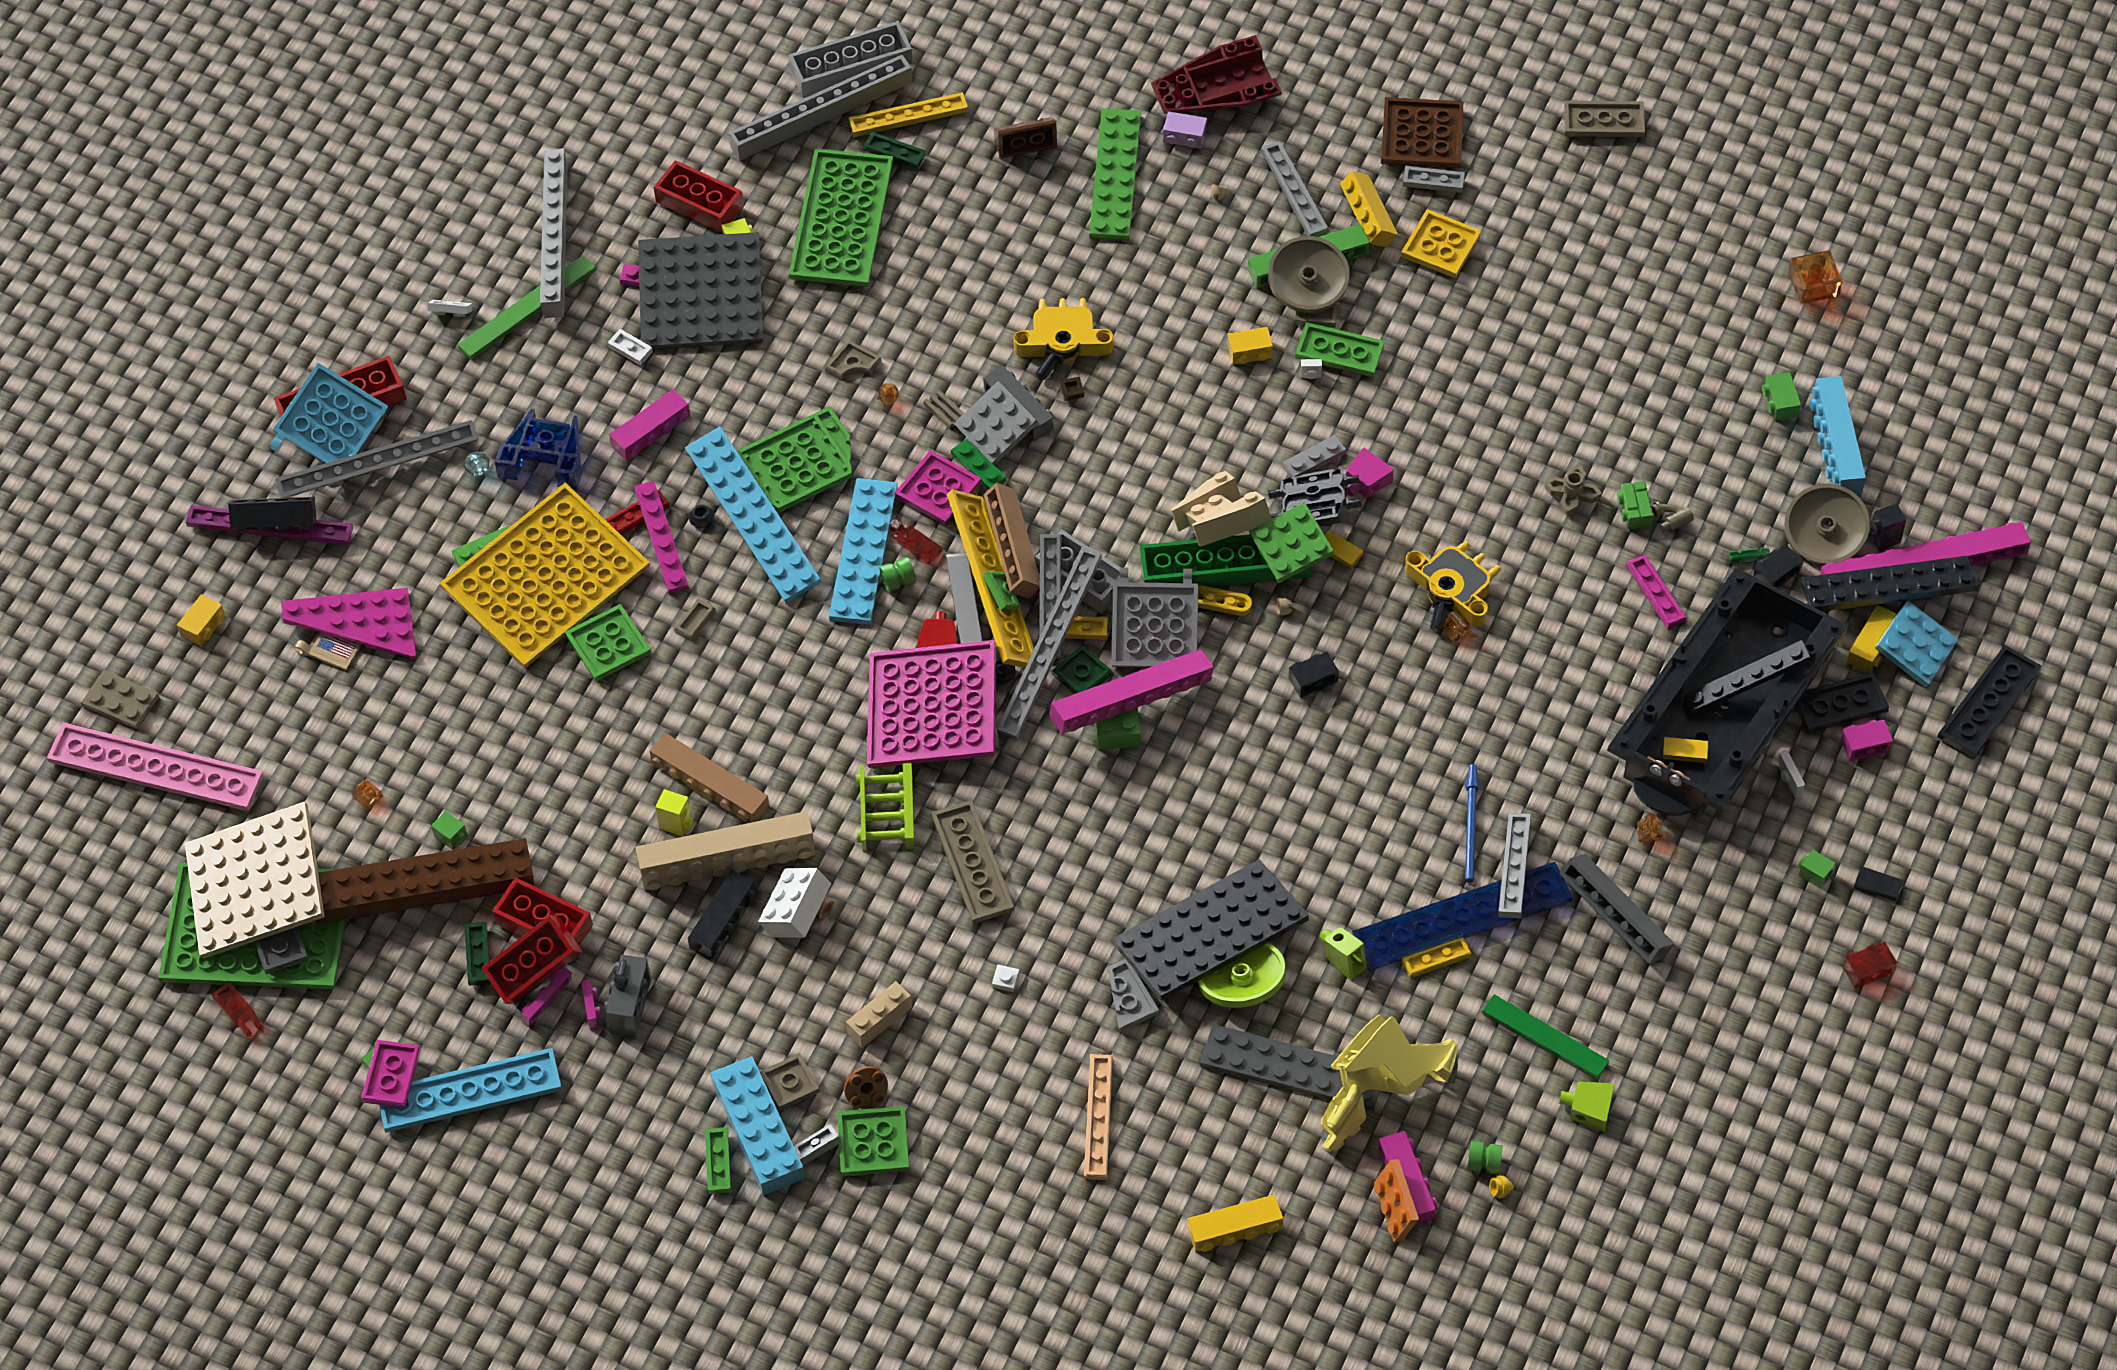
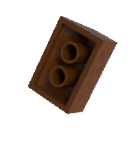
(1026, 137)

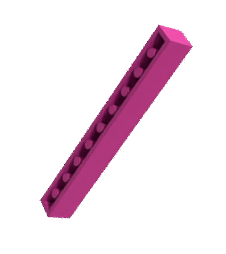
(1979, 546)

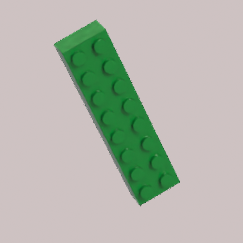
(1216, 564)

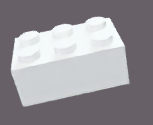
(794, 902)

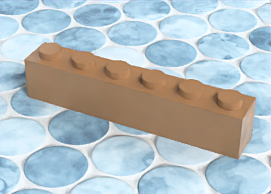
(1012, 540)
(709, 779)

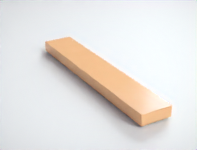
(1098, 1117)

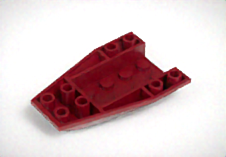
(1218, 80)

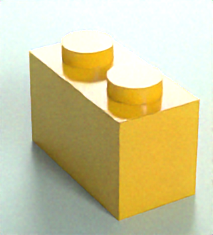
(1250, 345)
(201, 620)

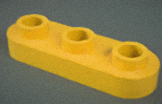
(1230, 600)

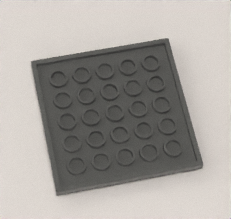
(700, 290)

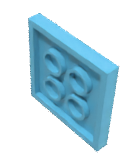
(1916, 643)

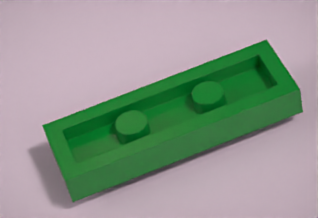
(977, 464)

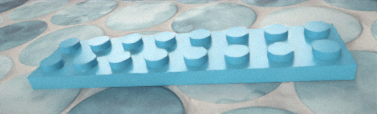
(863, 551)
(475, 1089)

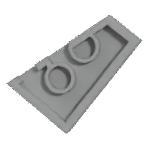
(1130, 996)

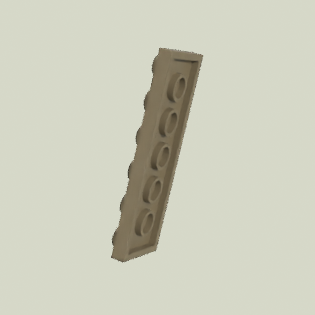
(972, 862)

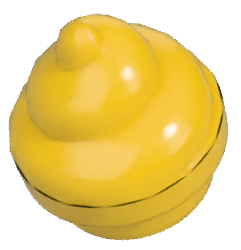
(1500, 1186)

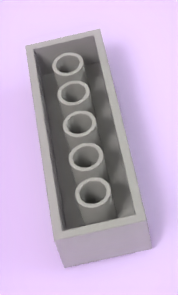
(846, 57)

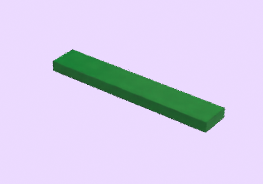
(1545, 1036)

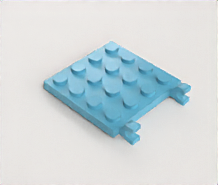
(328, 417)

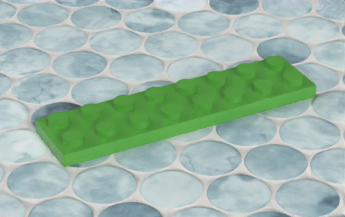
(1115, 174)

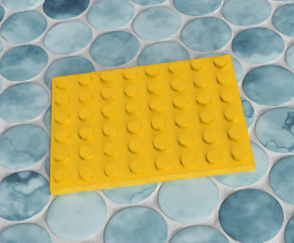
(544, 575)

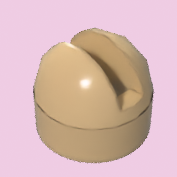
(1218, 190)
(1283, 606)

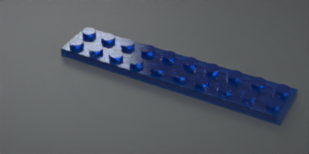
(1458, 917)

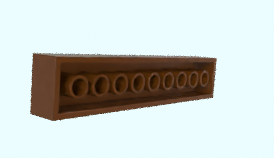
(423, 880)

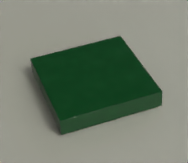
(1081, 671)

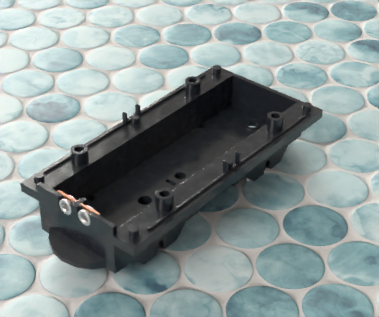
(1724, 639)

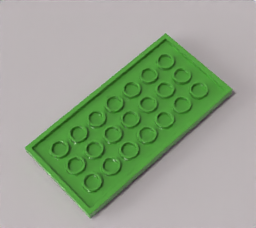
(841, 217)

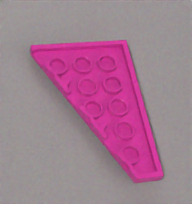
(370, 618)

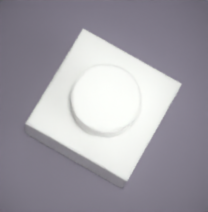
(1311, 368)
(1005, 978)

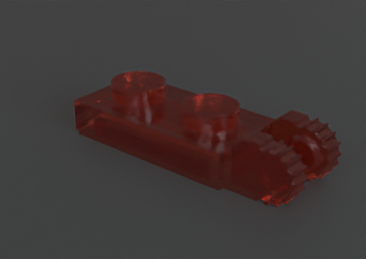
(236, 1009)

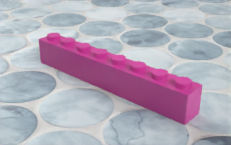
(1131, 691)

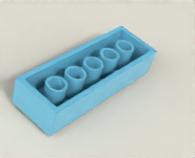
(1837, 434)
(757, 1125)

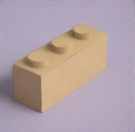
(878, 1014)

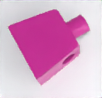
(1372, 472)

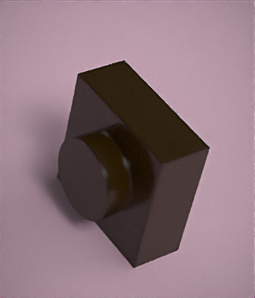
(1072, 388)

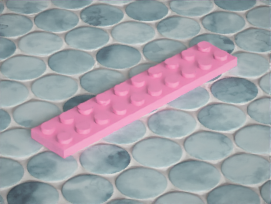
(155, 766)

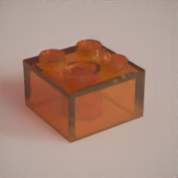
(1815, 277)

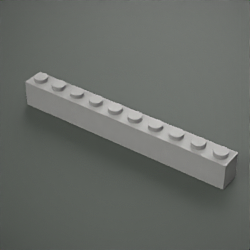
(820, 107)
(554, 233)

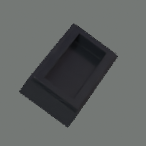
(1878, 883)

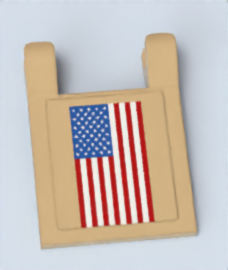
(330, 650)

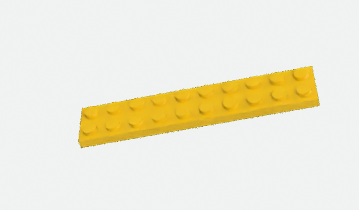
(983, 555)

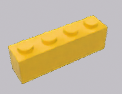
(1368, 208)
(1235, 1223)

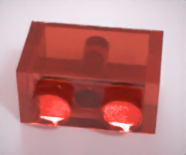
(1869, 964)

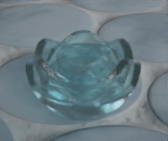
(482, 463)

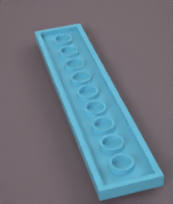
(753, 515)

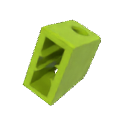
(1344, 951)
(1589, 1103)

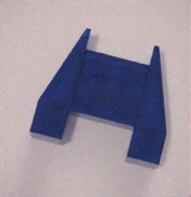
(544, 443)

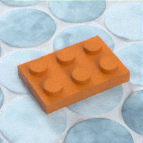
(1396, 1200)

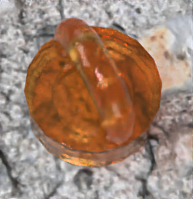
(888, 393)

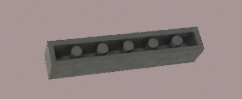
(1617, 908)

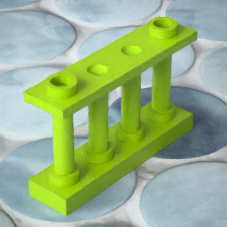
(905, 815)

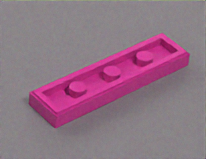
(1656, 592)

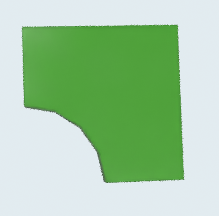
(999, 588)

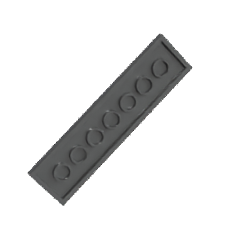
(1276, 1064)

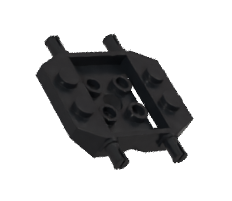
(1321, 490)

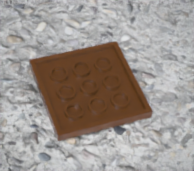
(1422, 132)

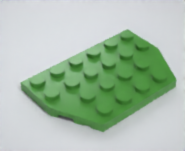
(800, 459)

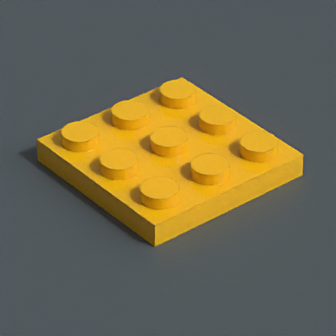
(1441, 243)

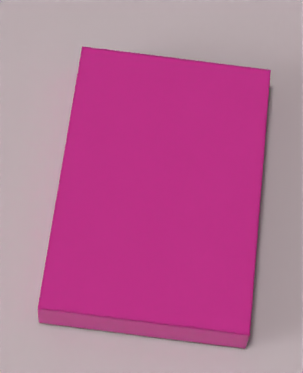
(391, 1074)

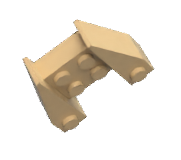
(1219, 511)

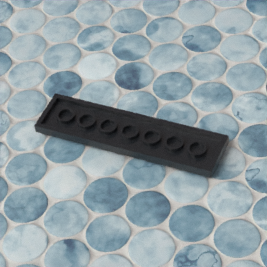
(1890, 584)

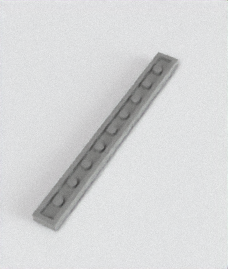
(376, 459)
(1049, 643)

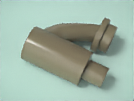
(1680, 518)

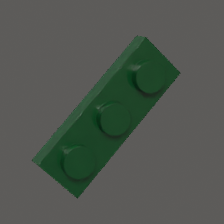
(901, 152)
(476, 952)

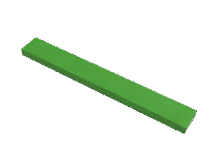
(520, 312)

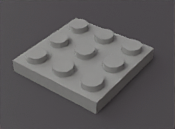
(996, 423)

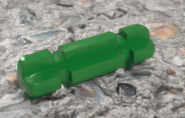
(1749, 555)

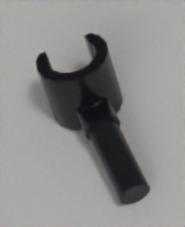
(620, 980)

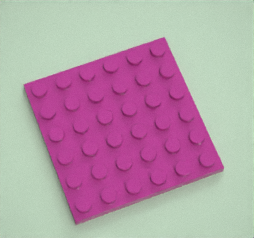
(932, 704)

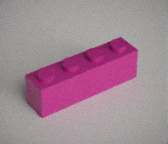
(649, 425)
(1400, 1147)

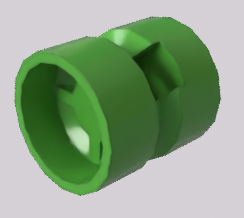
(899, 574)
(1484, 1157)

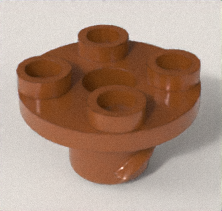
(866, 1087)

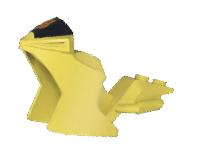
(1384, 1062)

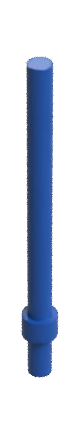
(1472, 787)

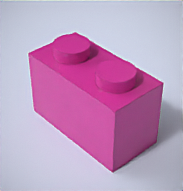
(1866, 740)

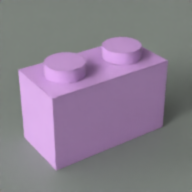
(1184, 130)

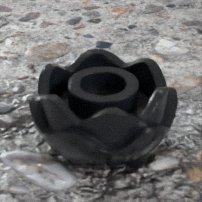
(701, 521)
(1007, 675)

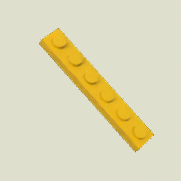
(908, 114)

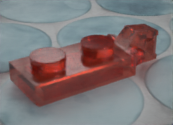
(915, 541)

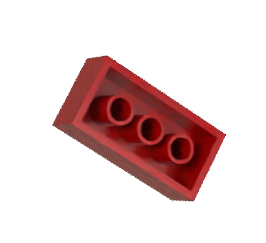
(698, 196)
(526, 906)
(532, 960)

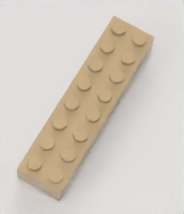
(725, 850)

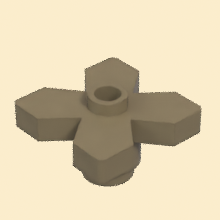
(1572, 489)

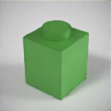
(449, 830)
(1816, 868)

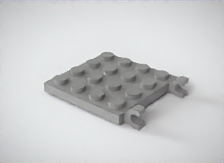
(1153, 621)

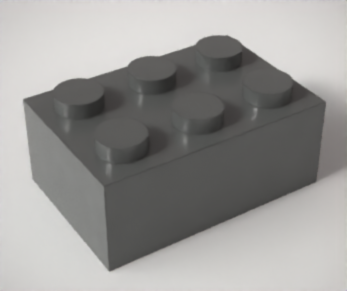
(627, 1005)

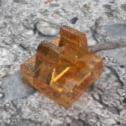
(1455, 626)
(367, 794)
(1648, 829)

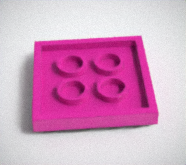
(931, 482)

